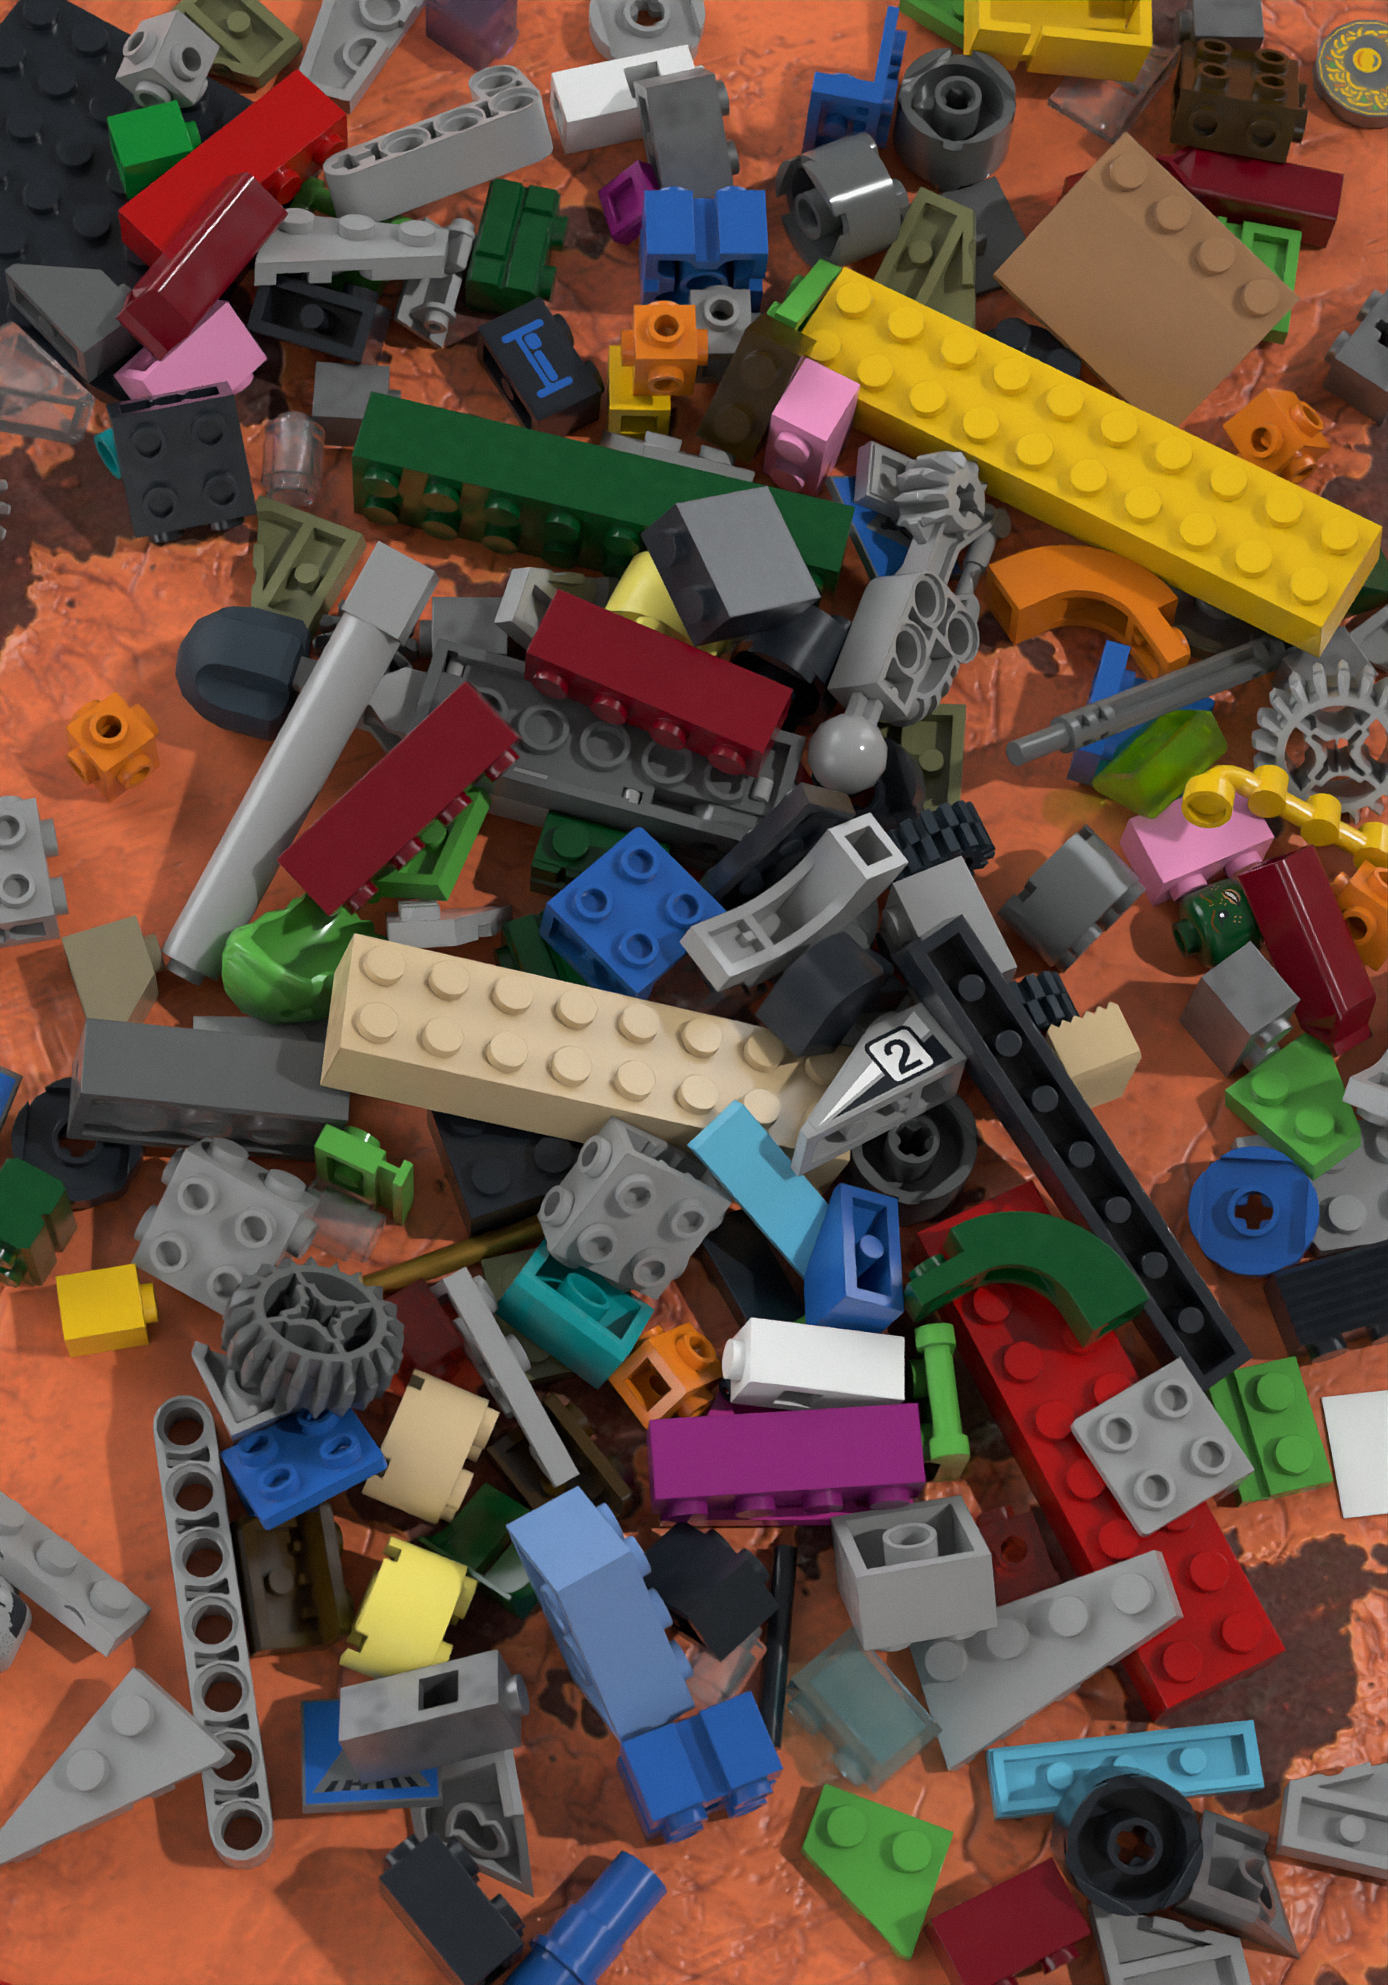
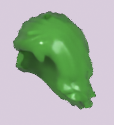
(287, 961)

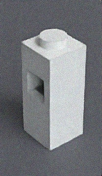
(599, 102)
(812, 1366)

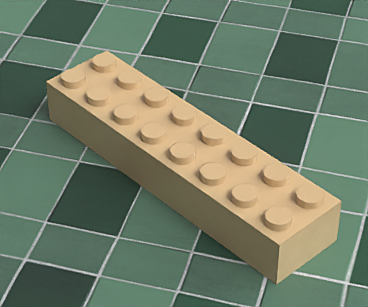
(556, 1053)

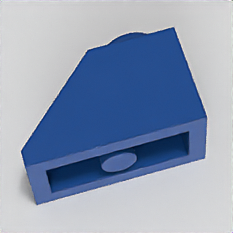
(856, 1263)

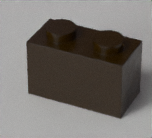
(753, 387)

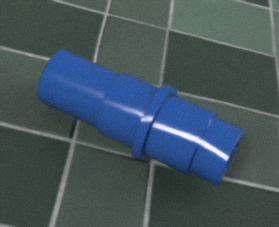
(594, 1928)

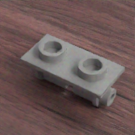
(429, 303)

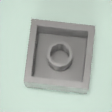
(914, 1574)

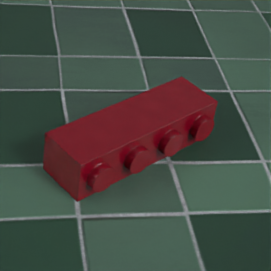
(656, 685)
(400, 799)

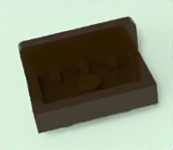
(599, 1477)
(292, 1582)

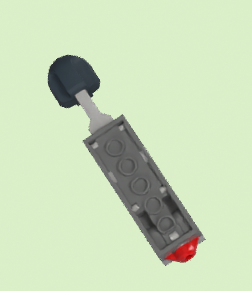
(251, 665)

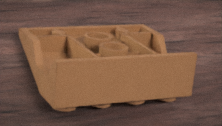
(1145, 284)

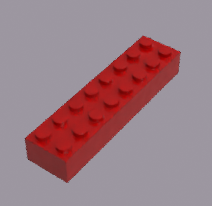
(1035, 1388)

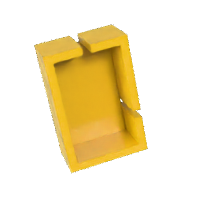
(1062, 35)

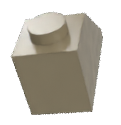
(115, 970)

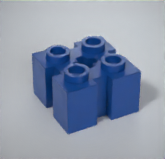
(702, 243)
(698, 1768)

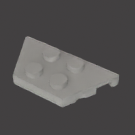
(1349, 1194)
(1164, 1952)

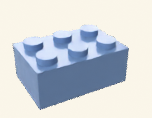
(604, 1613)

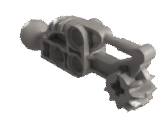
(910, 624)

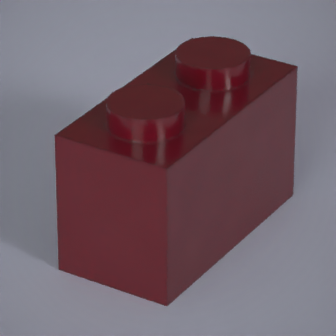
(1009, 1929)

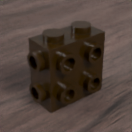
(1237, 101)

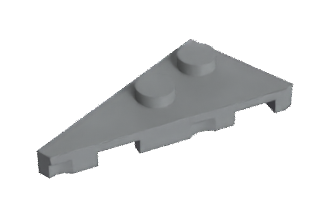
(502, 1368)
(126, 1752)

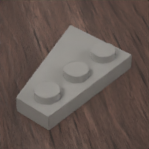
(351, 243)

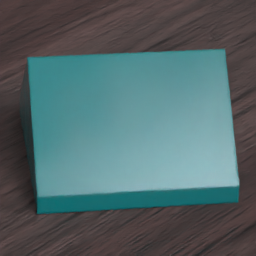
(574, 1315)

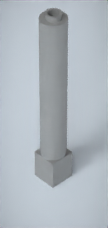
(373, 626)

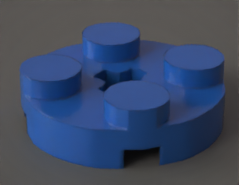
(1282, 1187)

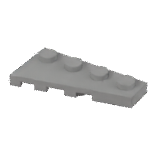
(354, 44)
(1040, 1652)

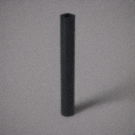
(777, 1641)

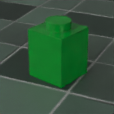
(150, 143)

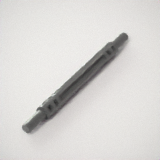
(1152, 699)

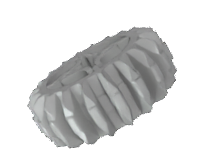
(1303, 710)

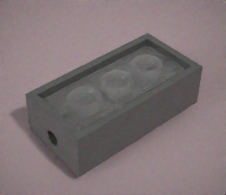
(195, 1084)

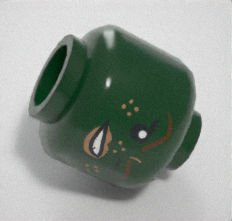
(1215, 923)

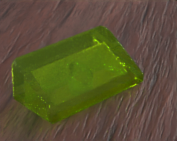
(1162, 761)

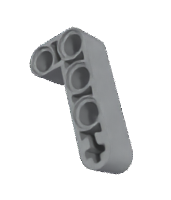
(444, 153)

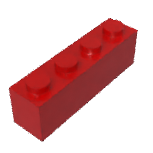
(275, 140)

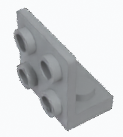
(1162, 1448)

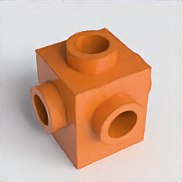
(664, 349)
(1279, 435)
(112, 745)
(1365, 910)
(669, 1374)

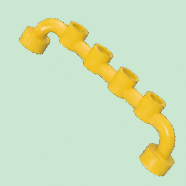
(1211, 796)

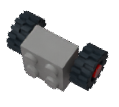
(939, 884)

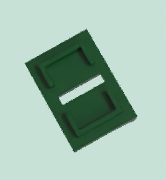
(477, 1539)

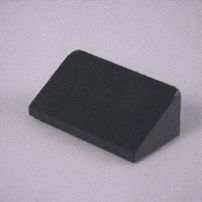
(748, 1272)

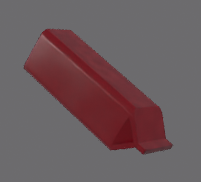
(1260, 191)
(200, 263)
(1311, 947)

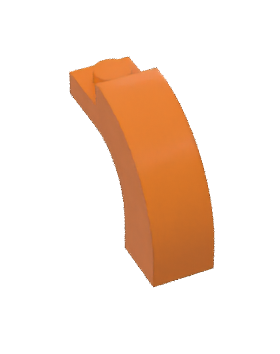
(1088, 589)

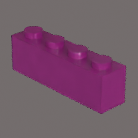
(785, 1461)

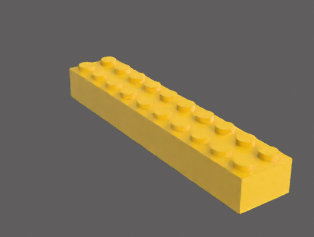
(1097, 464)

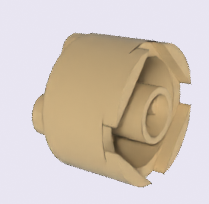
(428, 1447)

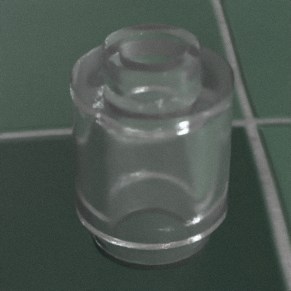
(293, 459)
(345, 1220)
(723, 1680)

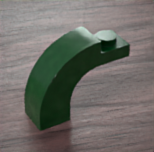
(1037, 1251)

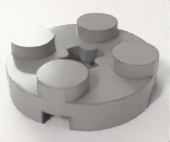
(619, 36)

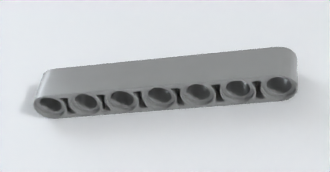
(205, 1597)

